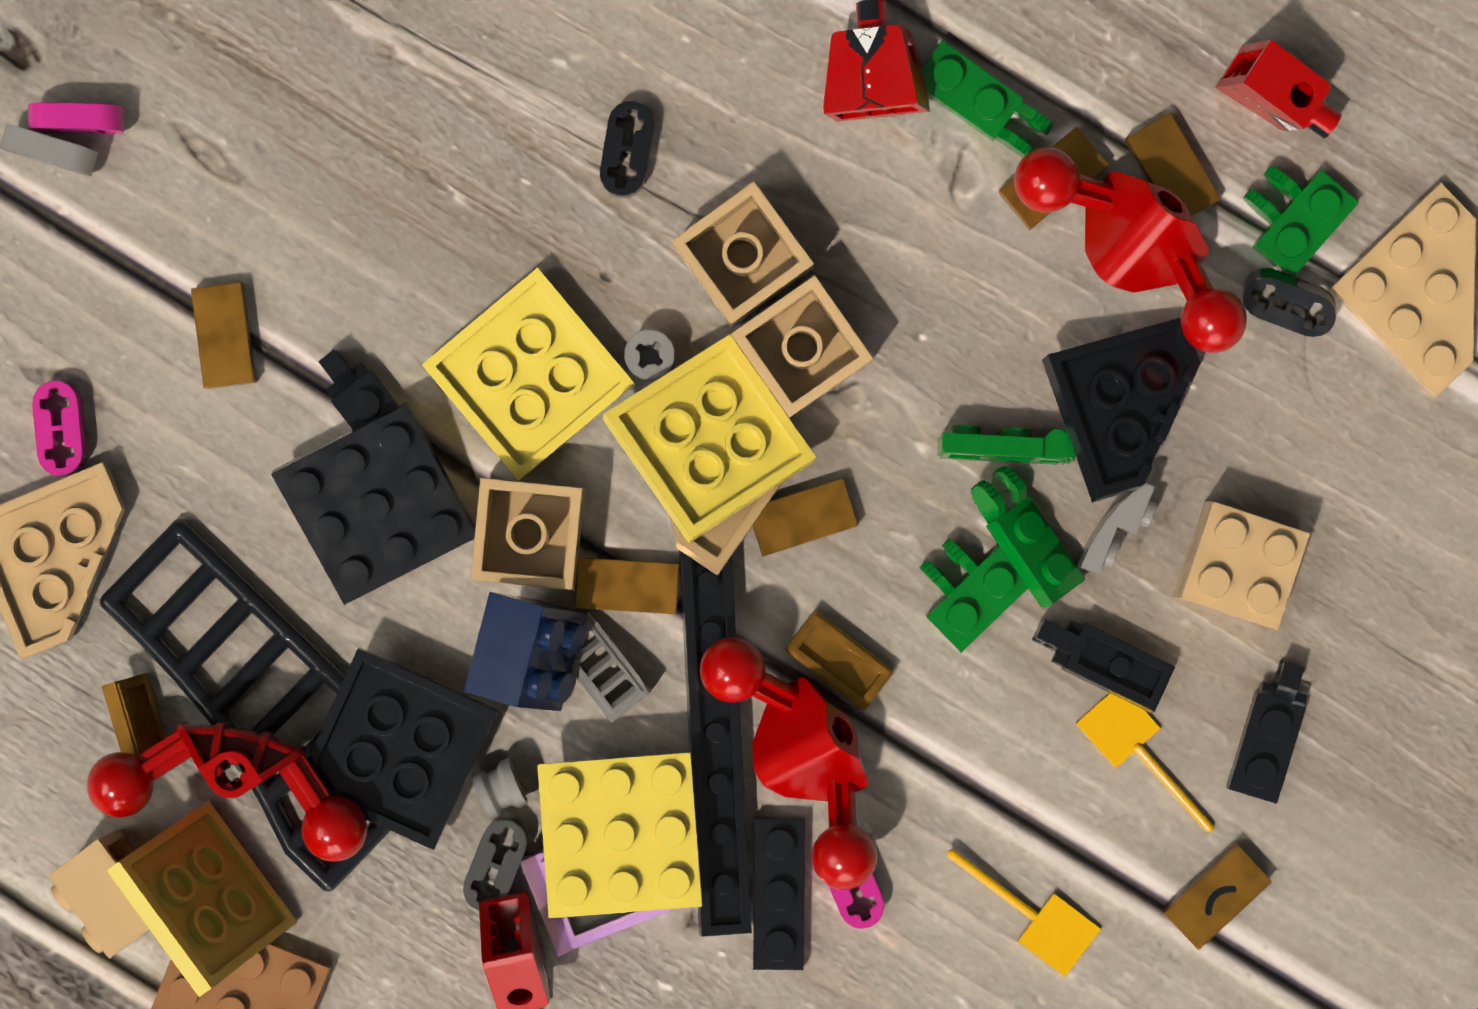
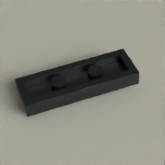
(779, 893)

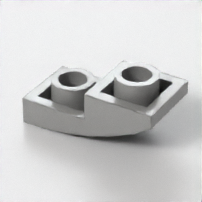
(1127, 514)

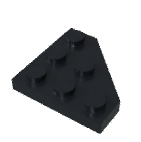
(1121, 401)

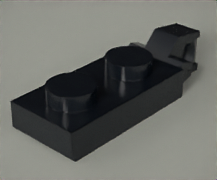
(355, 391)
(1106, 662)
(1269, 735)

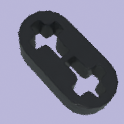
(615, 147)
(1285, 312)

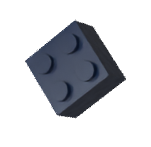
(525, 652)

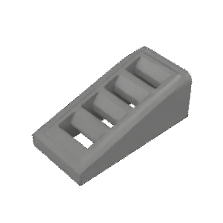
(629, 698)

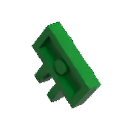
(1304, 223)
(977, 598)

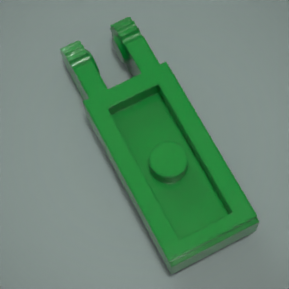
(979, 98)
(1013, 446)
(1026, 537)

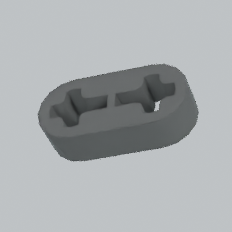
(484, 860)

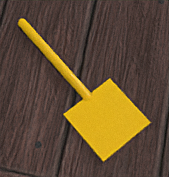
(1121, 730)
(1055, 933)

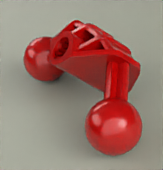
(1137, 240)
(800, 753)
(124, 783)

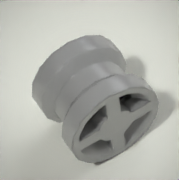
(652, 365)
(499, 788)

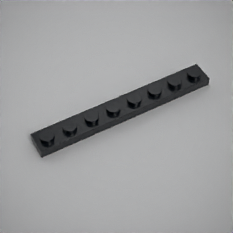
(715, 755)

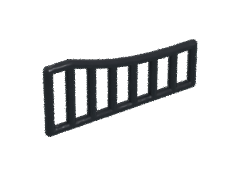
(214, 708)

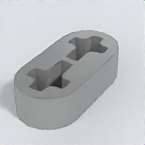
(48, 150)

